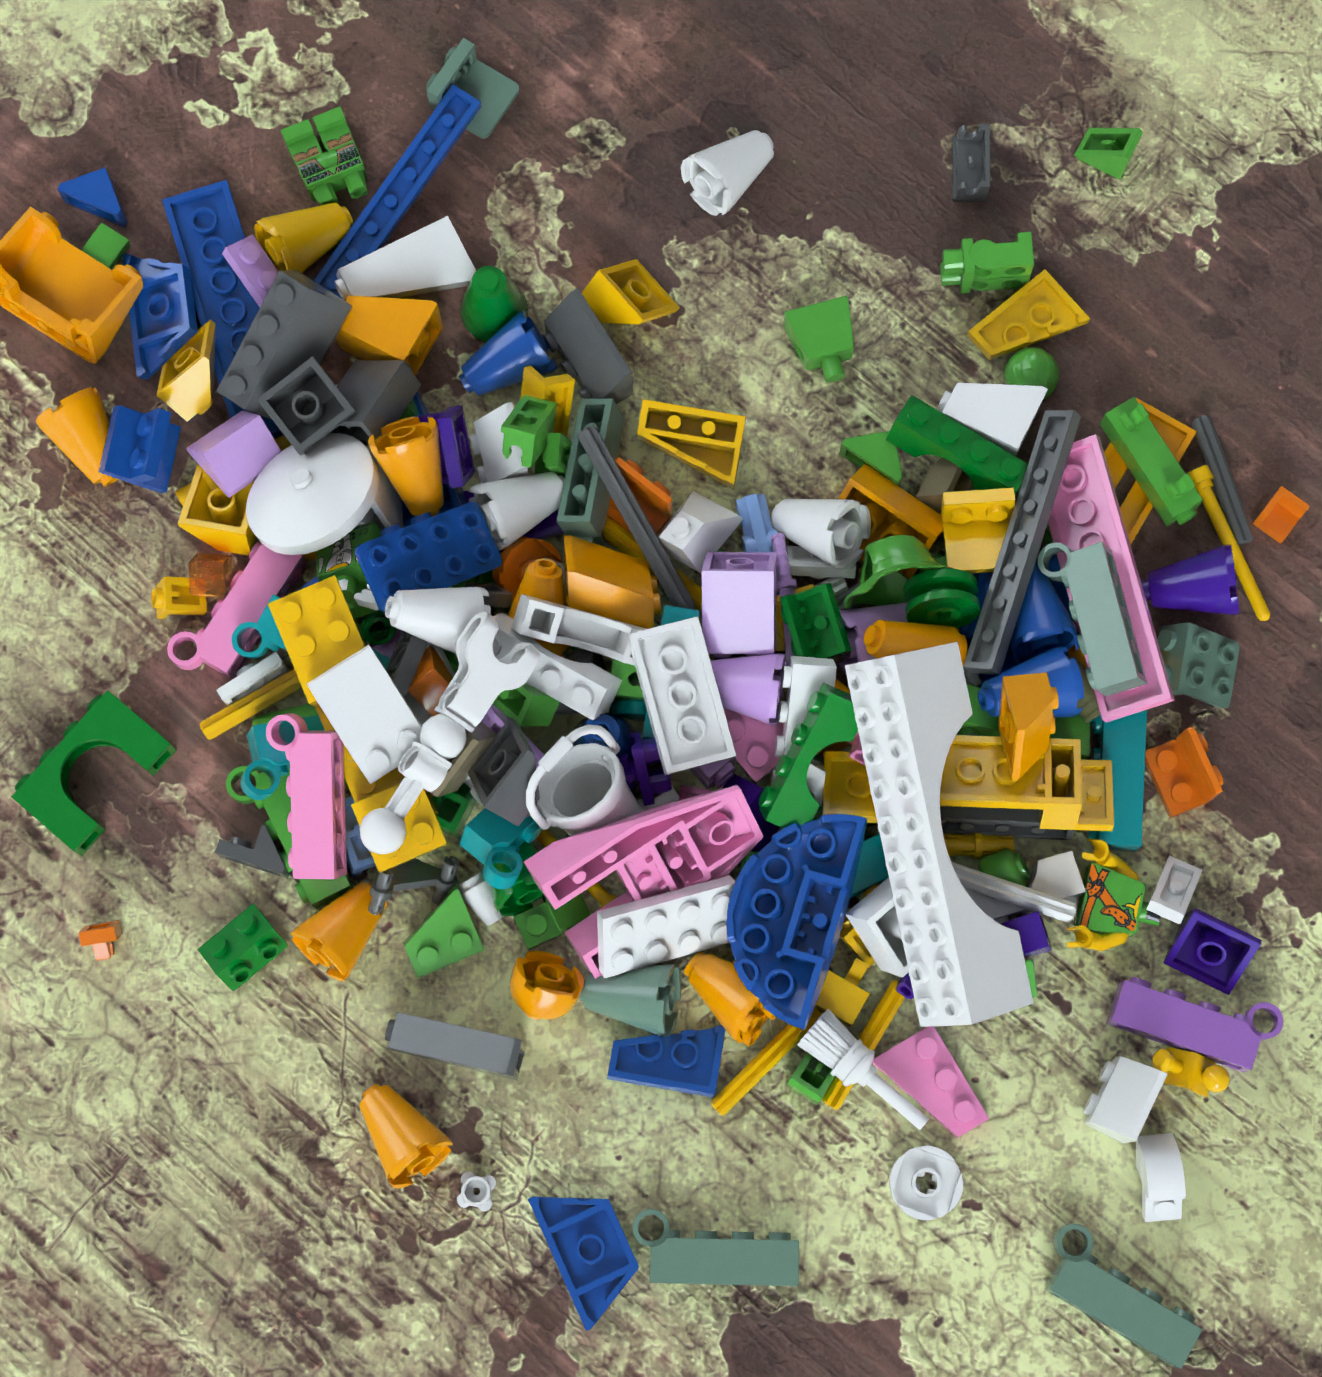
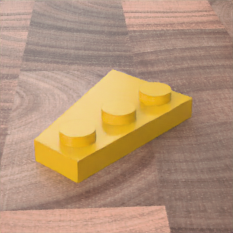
(1027, 317)

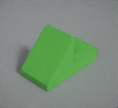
(555, 455)
(545, 923)

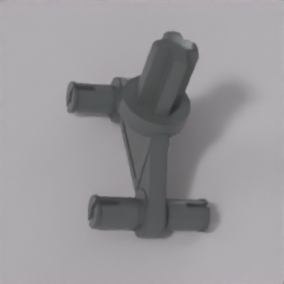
(410, 876)

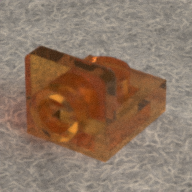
(208, 574)

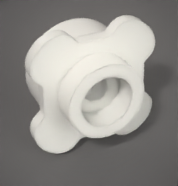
(468, 1198)

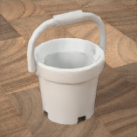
(580, 784)

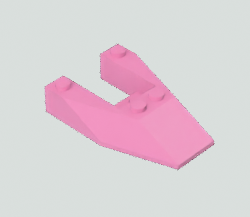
(652, 854)

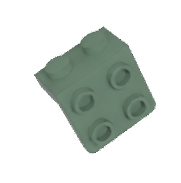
(478, 80)
(1199, 662)

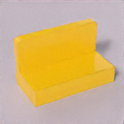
(553, 389)

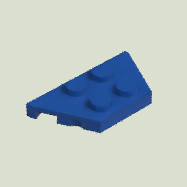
(162, 314)
(587, 1250)

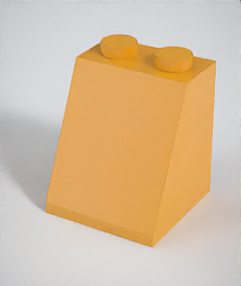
(390, 329)
(609, 583)

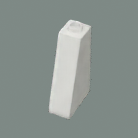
(413, 265)

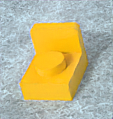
(173, 597)

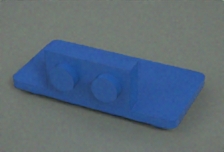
(429, 553)

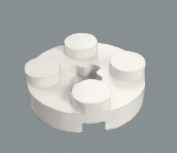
(944, 1173)

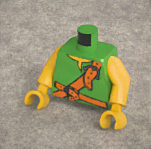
(1111, 903)

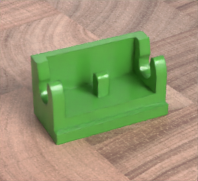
(528, 428)
(630, 685)

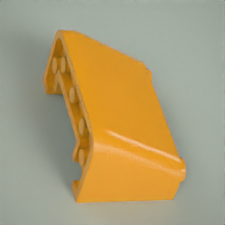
(63, 287)

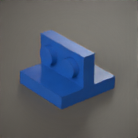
(140, 447)

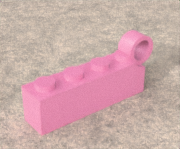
(249, 594)
(316, 799)

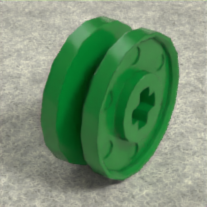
(942, 598)

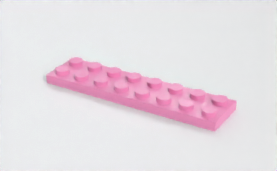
(1088, 514)

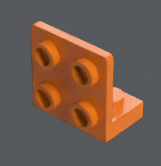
(652, 497)
(1183, 773)

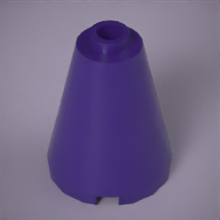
(1196, 583)

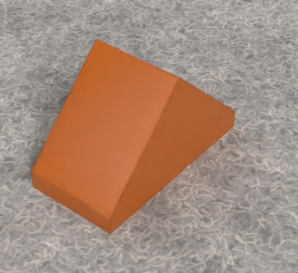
(430, 680)

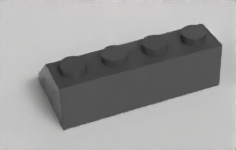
(290, 327)

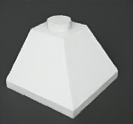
(697, 529)

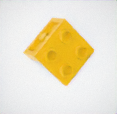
(975, 527)

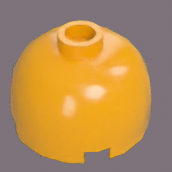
(544, 985)

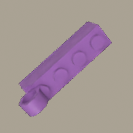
(1191, 1026)

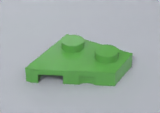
(443, 937)

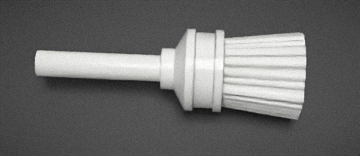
(853, 1063)

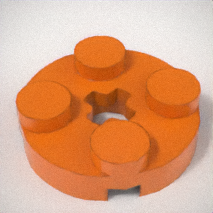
(518, 557)

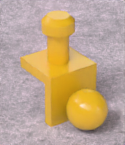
(1191, 1071)

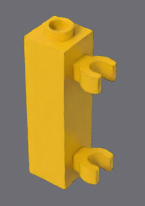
(843, 995)

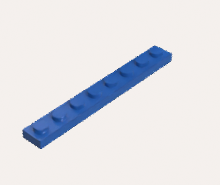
(403, 183)

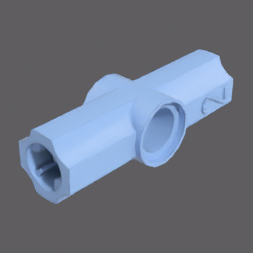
(755, 524)

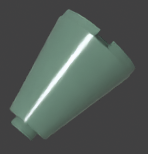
(637, 997)

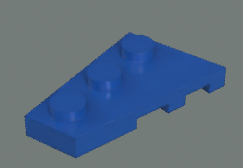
(675, 1062)

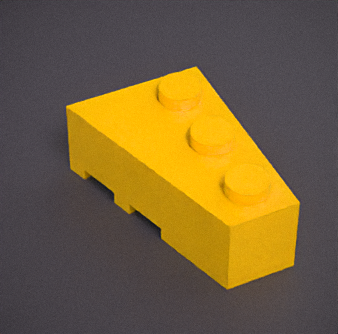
(695, 437)

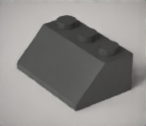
(587, 350)

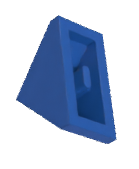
(95, 195)

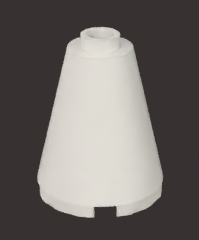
(726, 170)
(517, 504)
(825, 527)
(436, 613)

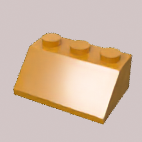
(892, 511)

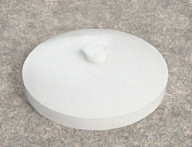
(313, 496)

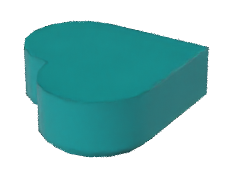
(629, 709)

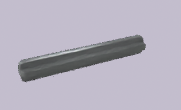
(1223, 479)

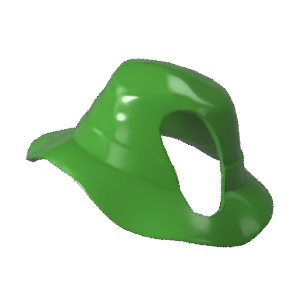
(880, 577)

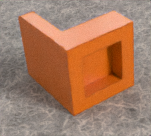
(1281, 514)

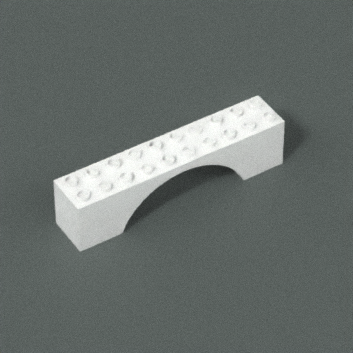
(955, 954)

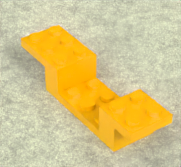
(318, 636)
(976, 774)

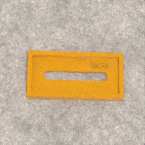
(1136, 504)

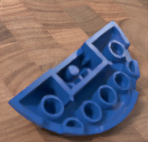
(792, 911)

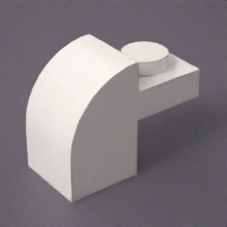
(1161, 1177)

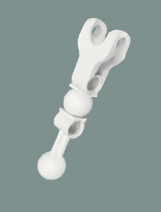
(443, 736)

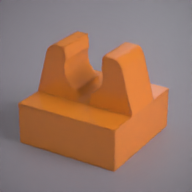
(101, 938)

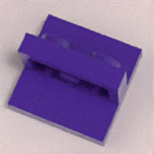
(454, 444)

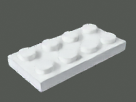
(681, 695)
(663, 926)

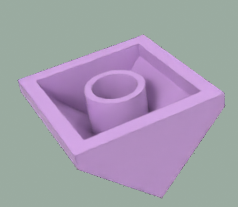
(235, 451)

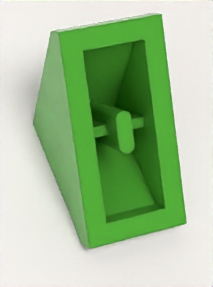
(1109, 149)
(874, 452)
(811, 1079)

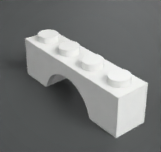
(574, 628)
(801, 680)
(573, 683)
(1052, 875)

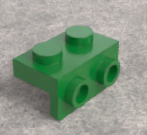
(815, 623)
(242, 947)

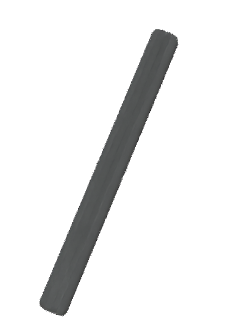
(635, 518)

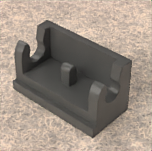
(971, 164)

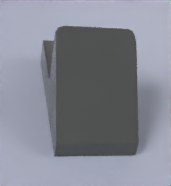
(263, 857)

